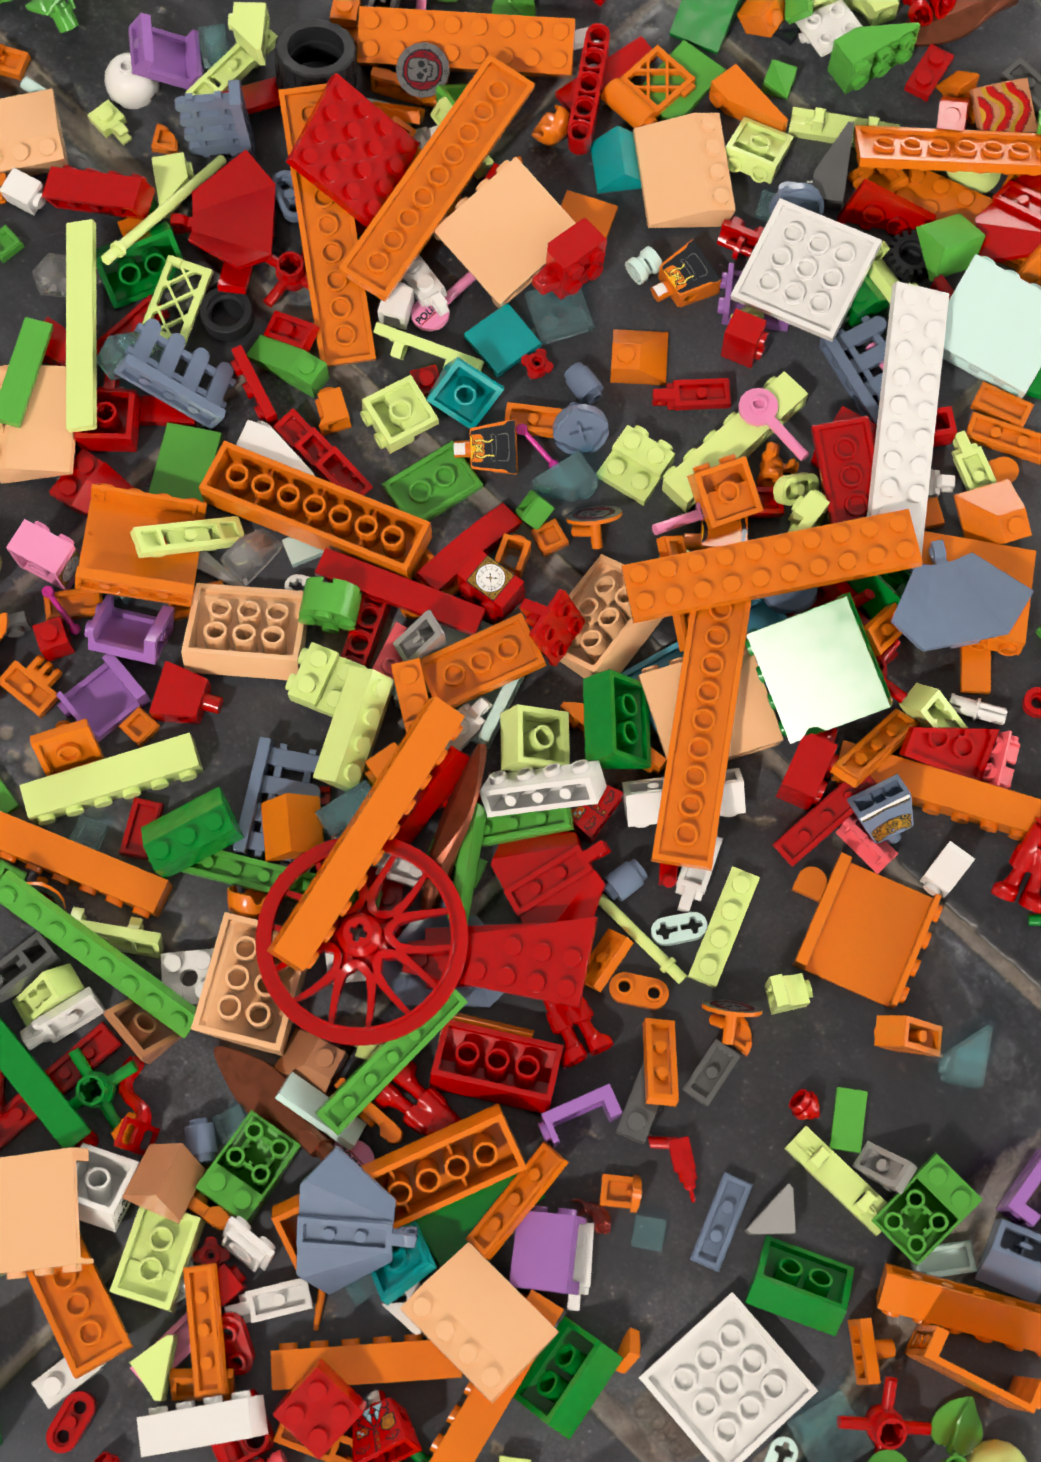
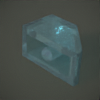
(567, 480)
(967, 1060)

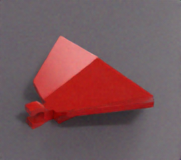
(233, 214)
(1012, 220)
(550, 877)

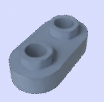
(285, 197)

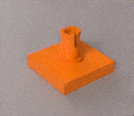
(66, 746)

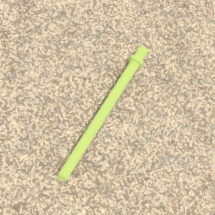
(119, 248)
(667, 964)

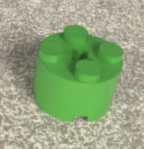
(330, 604)

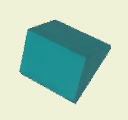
(615, 161)
(464, 392)

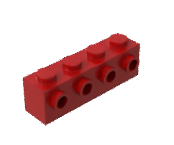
(98, 192)

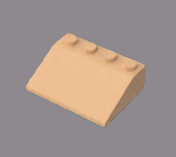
(31, 133)
(684, 172)
(42, 443)
(244, 632)
(609, 634)
(234, 997)
(479, 1321)

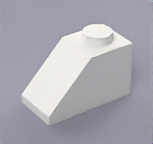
(946, 870)

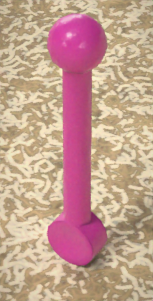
(522, 429)
(48, 592)

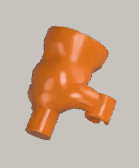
(773, 467)

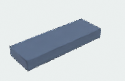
(721, 1222)

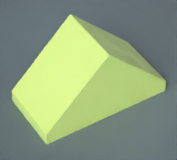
(155, 1365)

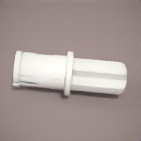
(978, 709)

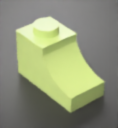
(930, 708)
(47, 992)
(787, 992)

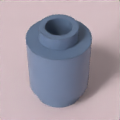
(583, 383)
(624, 880)
(201, 1140)

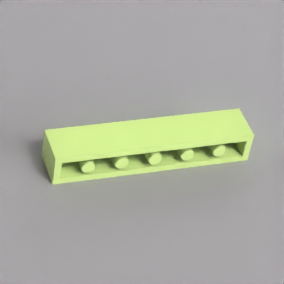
(732, 438)
(111, 779)

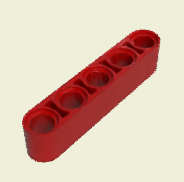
(593, 78)
(366, 632)

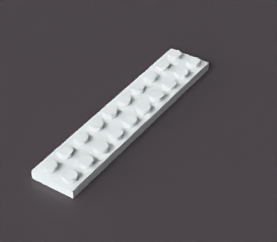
(908, 403)

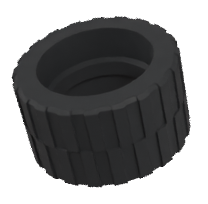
(312, 42)

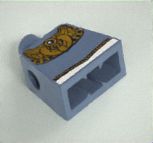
(884, 809)

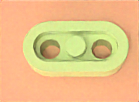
(791, 486)

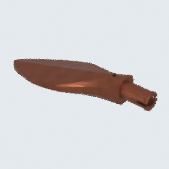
(960, 21)
(455, 822)
(255, 1088)

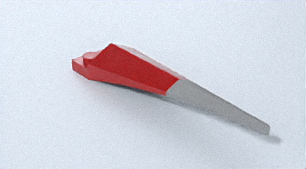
(75, 493)

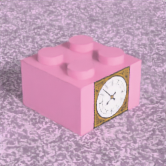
(45, 554)

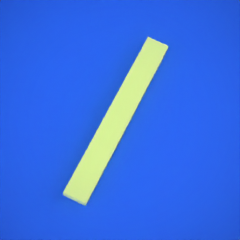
(81, 326)

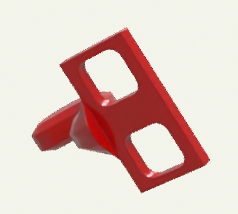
(143, 1113)

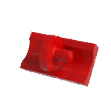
(738, 237)

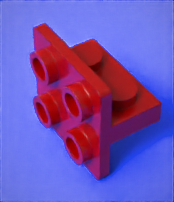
(553, 625)

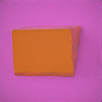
(290, 826)

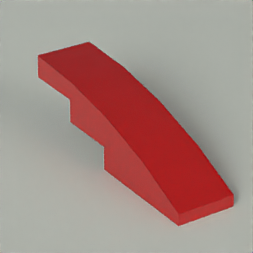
(320, 454)
(483, 534)

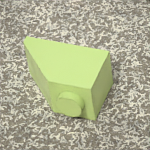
(251, 28)
(170, 175)

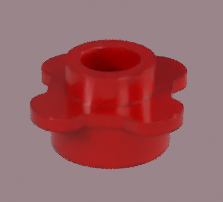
(537, 371)
(211, 1246)

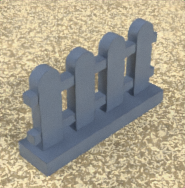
(216, 122)
(850, 370)
(168, 386)
(273, 786)

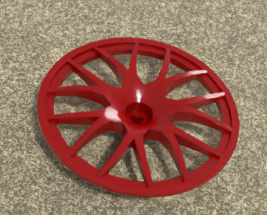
(369, 952)

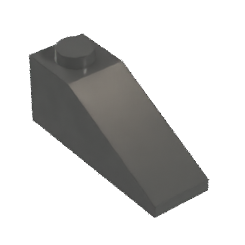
(832, 170)
(25, 965)
(637, 1115)

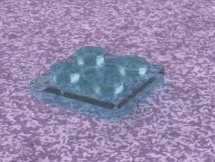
(558, 318)
(822, 1439)

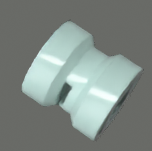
(642, 266)

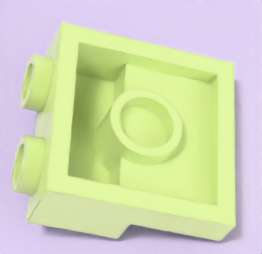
(757, 150)
(398, 414)
(636, 464)
(808, 511)
(319, 679)

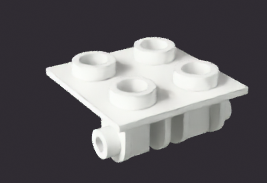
(826, 26)

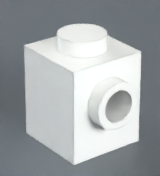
(23, 191)
(398, 307)

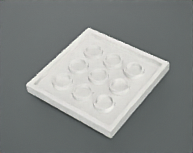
(806, 270)
(728, 1383)

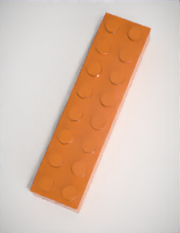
(521, 42)
(314, 510)
(431, 1171)

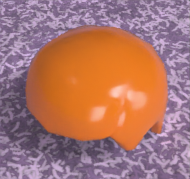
(552, 127)
(245, 904)

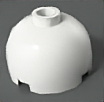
(127, 88)

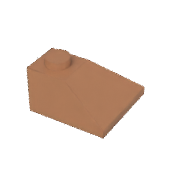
(312, 1060)

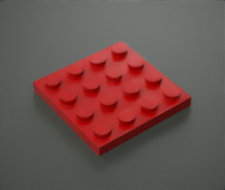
(352, 150)

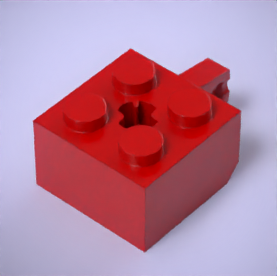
(572, 260)
(116, 420)
(810, 764)

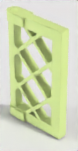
(198, 294)

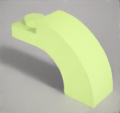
(873, 10)

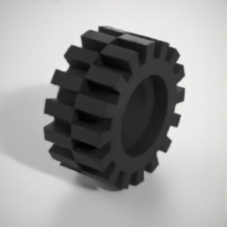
(898, 266)

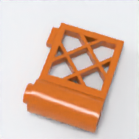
(630, 100)

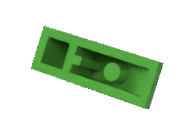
(290, 364)

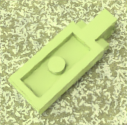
(971, 463)

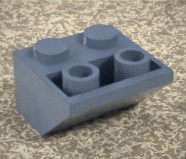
(1012, 1261)

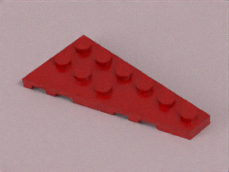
(525, 961)

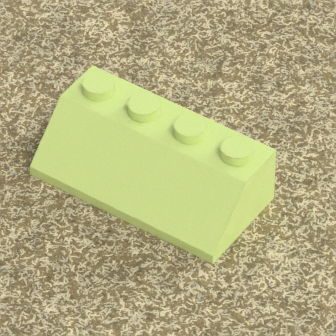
(354, 728)

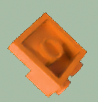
(725, 491)

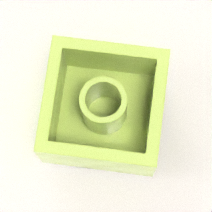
(533, 737)

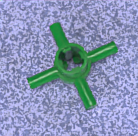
(105, 1082)

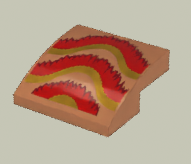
(1004, 107)

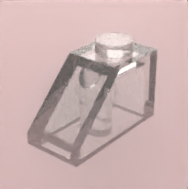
(51, 275)
(251, 555)

